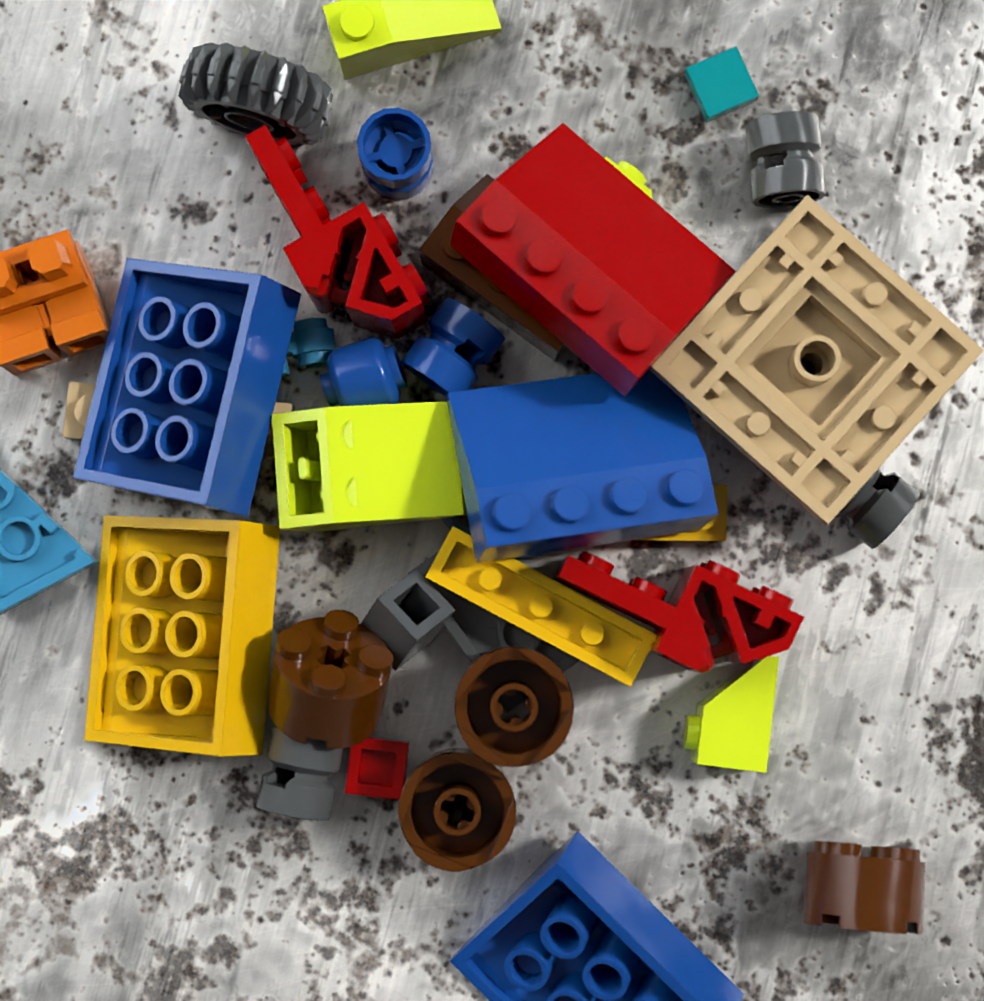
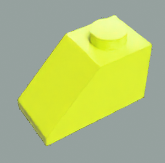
(735, 720)

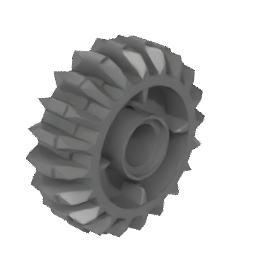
(255, 89)

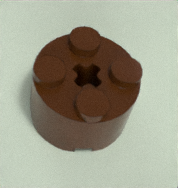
(329, 680)
(519, 739)
(473, 838)
(865, 892)

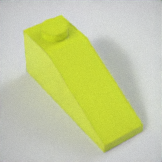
(389, 32)

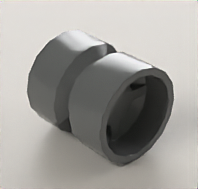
(785, 159)
(879, 507)
(299, 778)

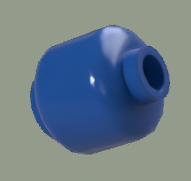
(363, 374)

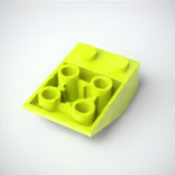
(365, 466)

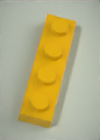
(543, 608)

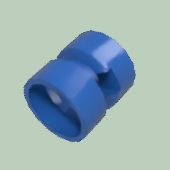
(395, 153)
(453, 349)

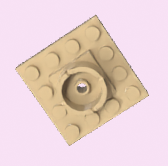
(868, 333)

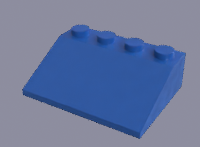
(188, 384)
(577, 465)
(586, 937)

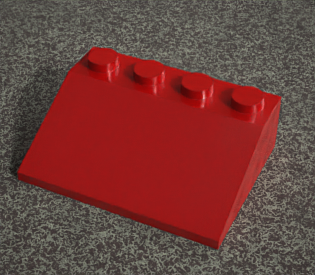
(590, 256)

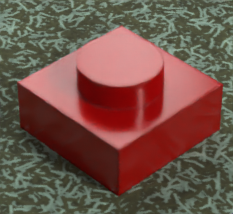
(377, 768)

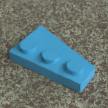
(33, 548)

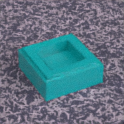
(721, 84)

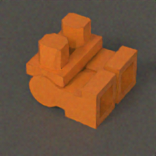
(48, 304)

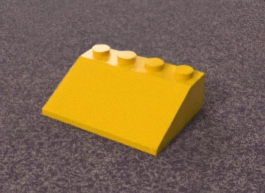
(183, 634)

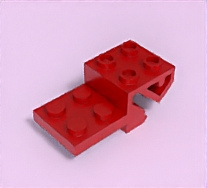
(348, 248)
(745, 621)

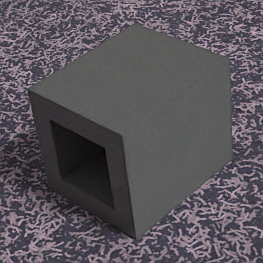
(408, 616)

